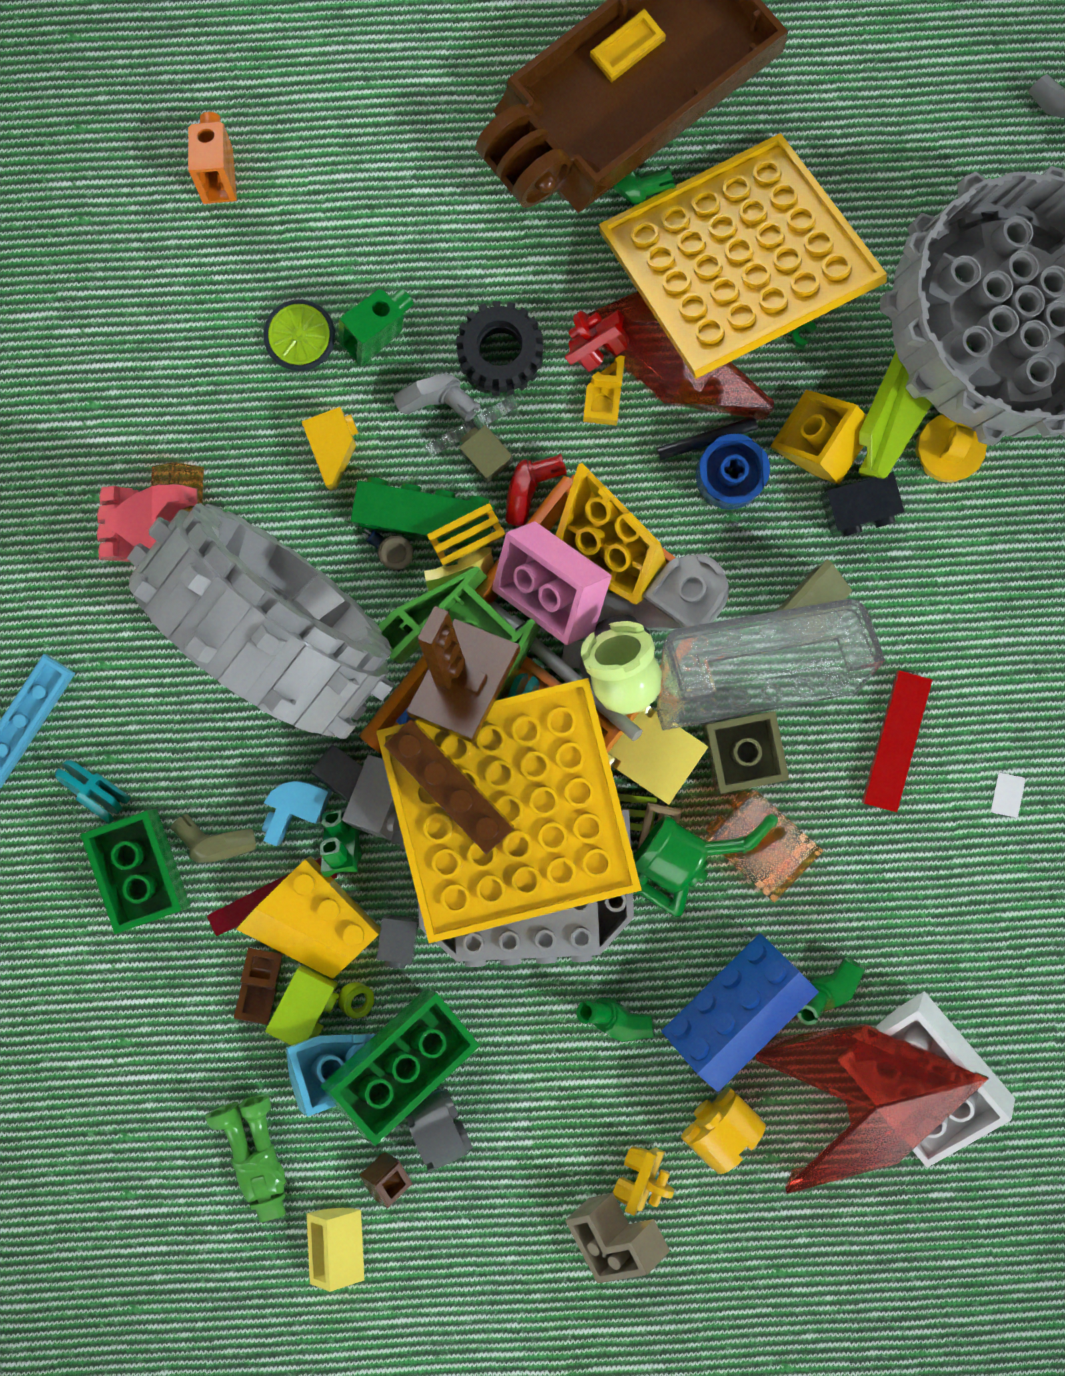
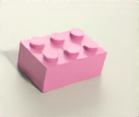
(551, 582)

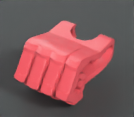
(129, 514)

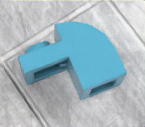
(294, 798)

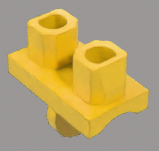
(636, 1193)

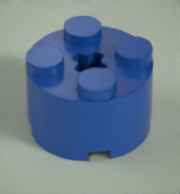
(745, 458)

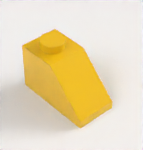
(331, 443)

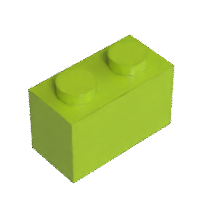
(303, 1006)

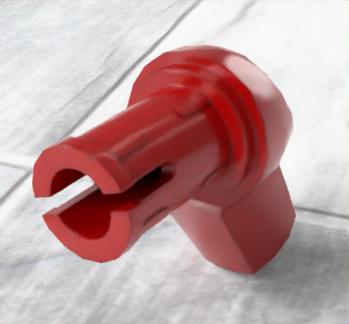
(524, 484)

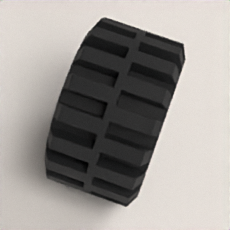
(500, 320)

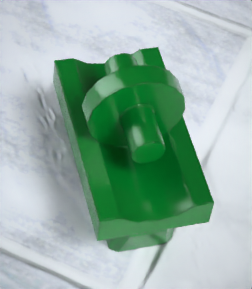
(340, 845)

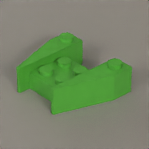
(464, 604)

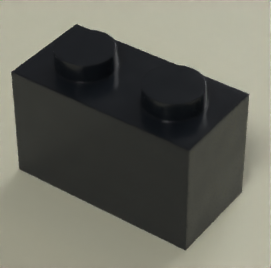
(861, 504)

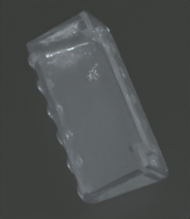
(766, 662)

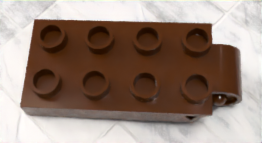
(582, 134)

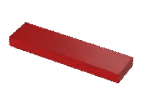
(897, 741)

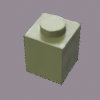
(485, 453)

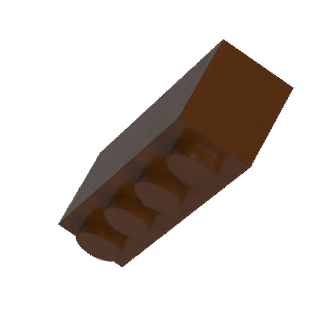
(449, 786)

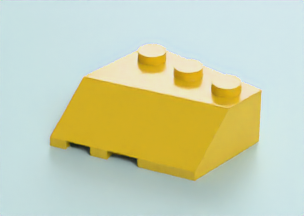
(610, 536)
(312, 921)

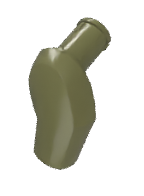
(215, 847)

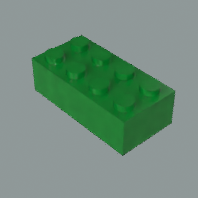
(400, 1066)

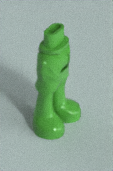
(257, 1173)

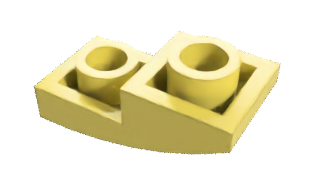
(440, 575)

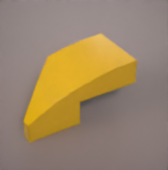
(604, 394)

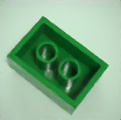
(135, 870)

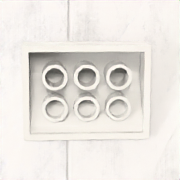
(984, 1111)

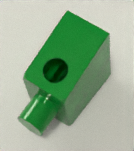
(373, 324)

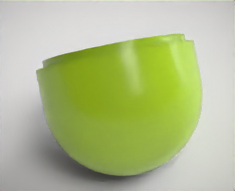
(346, 996)

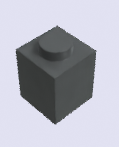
(397, 940)

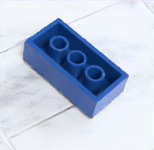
(739, 1012)

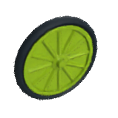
(299, 335)

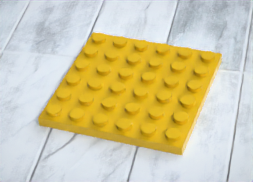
(741, 255)
(553, 780)

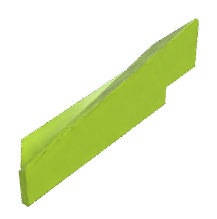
(890, 421)

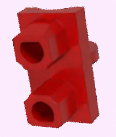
(593, 333)

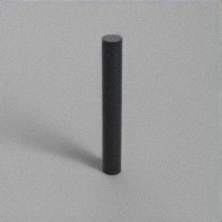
(705, 439)

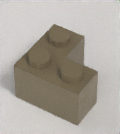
(612, 1244)

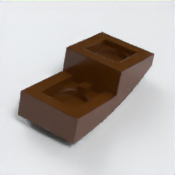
(258, 986)

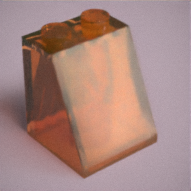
(780, 854)

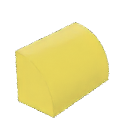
(335, 1248)

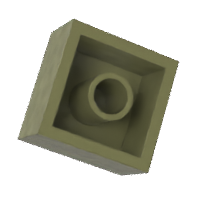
(745, 752)

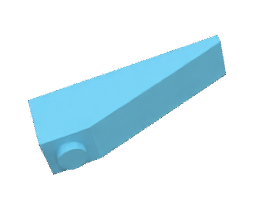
(314, 1062)

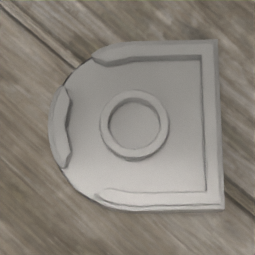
(690, 590)

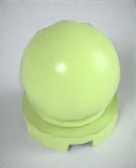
(623, 667)

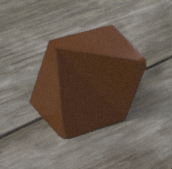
(386, 1179)

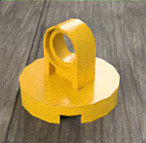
(949, 450)

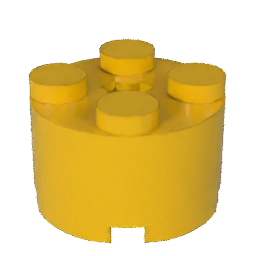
(724, 1131)

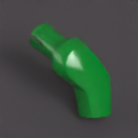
(636, 187)
(833, 990)
(616, 1020)

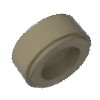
(395, 552)

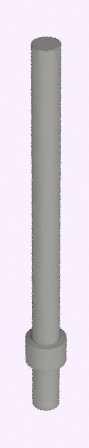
(569, 675)

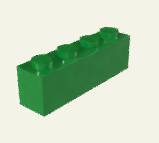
(413, 512)

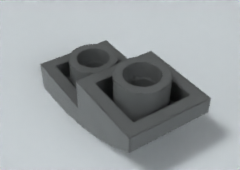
(337, 772)

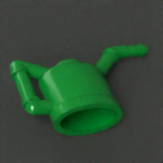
(678, 860)

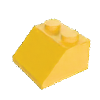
(821, 435)

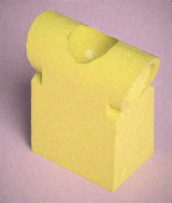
(658, 758)

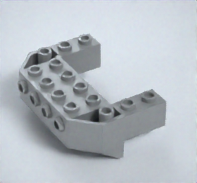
(564, 933)

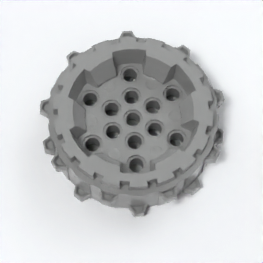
(982, 237)
(261, 619)

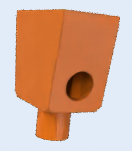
(211, 160)

